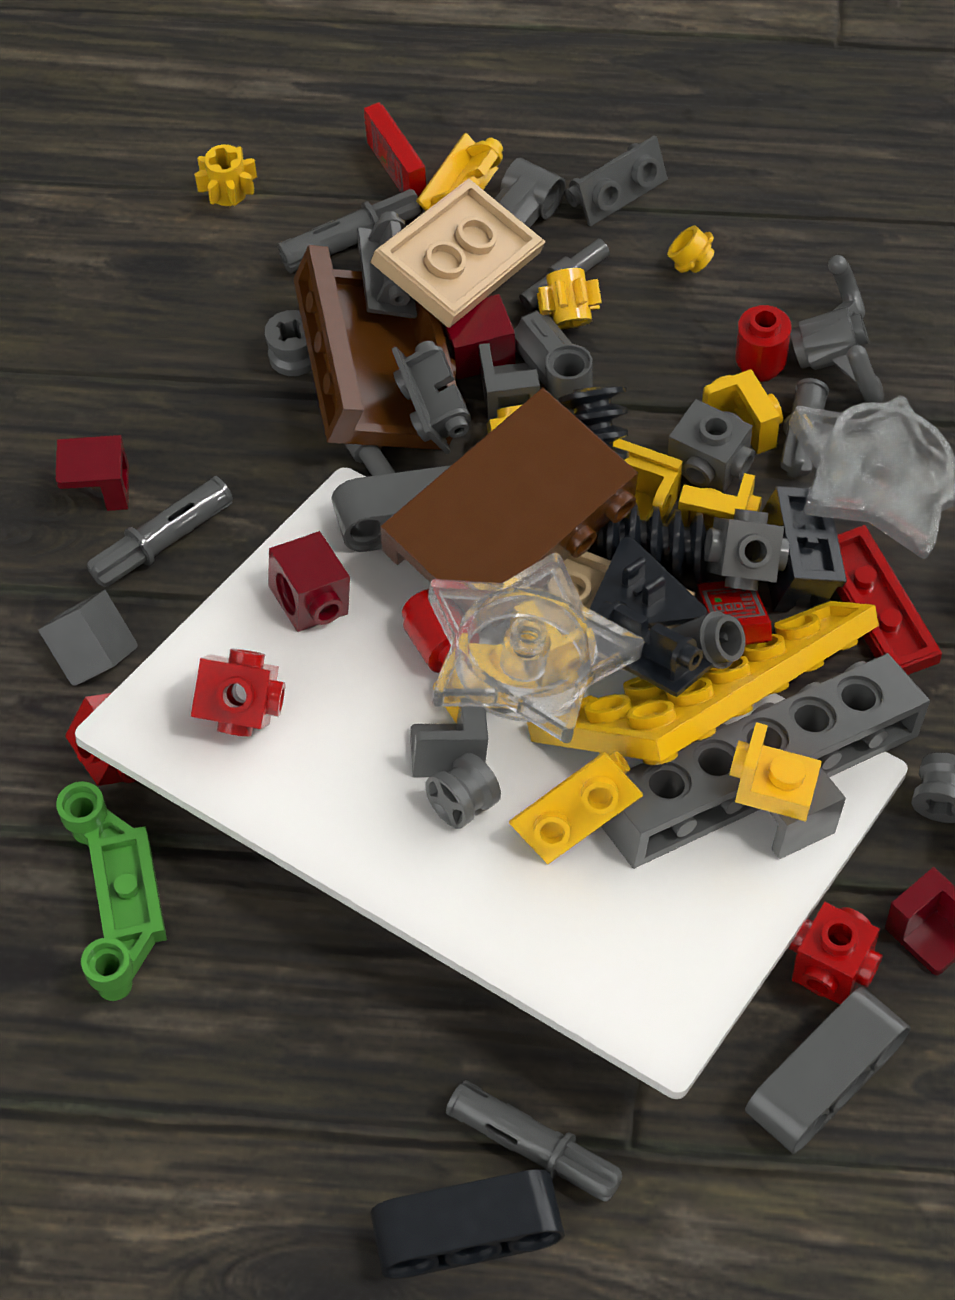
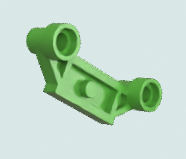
(124, 889)

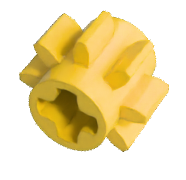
(225, 175)
(569, 298)

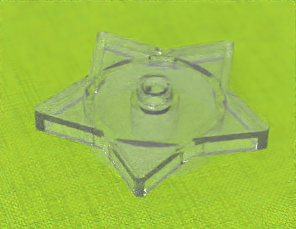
(879, 469)
(526, 646)

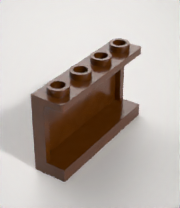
(355, 356)
(513, 499)

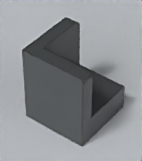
(505, 384)
(88, 638)
(438, 745)
(820, 823)

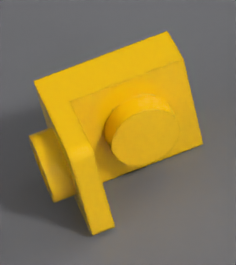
(717, 504)
(774, 777)

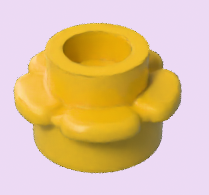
(691, 250)

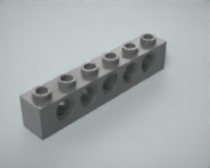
(833, 721)

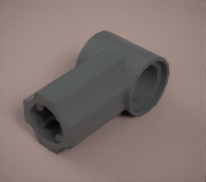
(530, 191)
(558, 361)

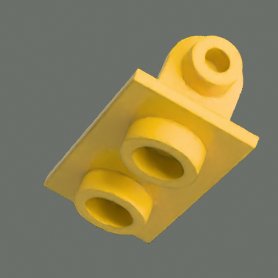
(465, 161)
(577, 806)

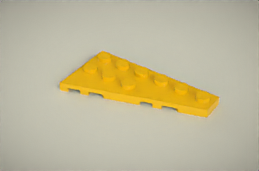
(657, 725)

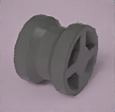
(287, 344)
(463, 790)
(937, 792)

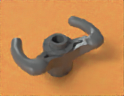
(839, 336)

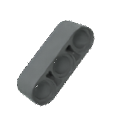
(370, 501)
(827, 1069)

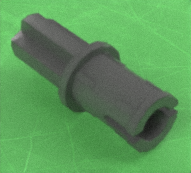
(794, 459)

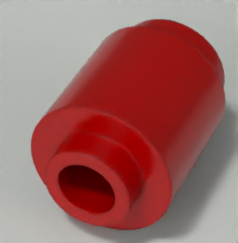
(763, 341)
(425, 630)

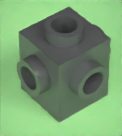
(712, 446)
(726, 549)

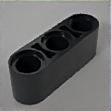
(466, 1224)

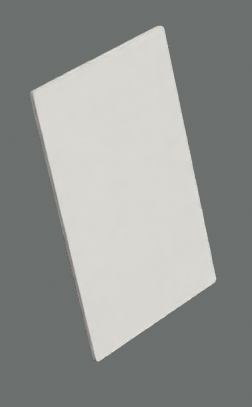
(611, 955)

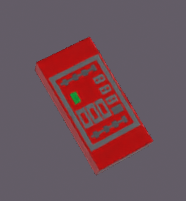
(394, 150)
(741, 604)

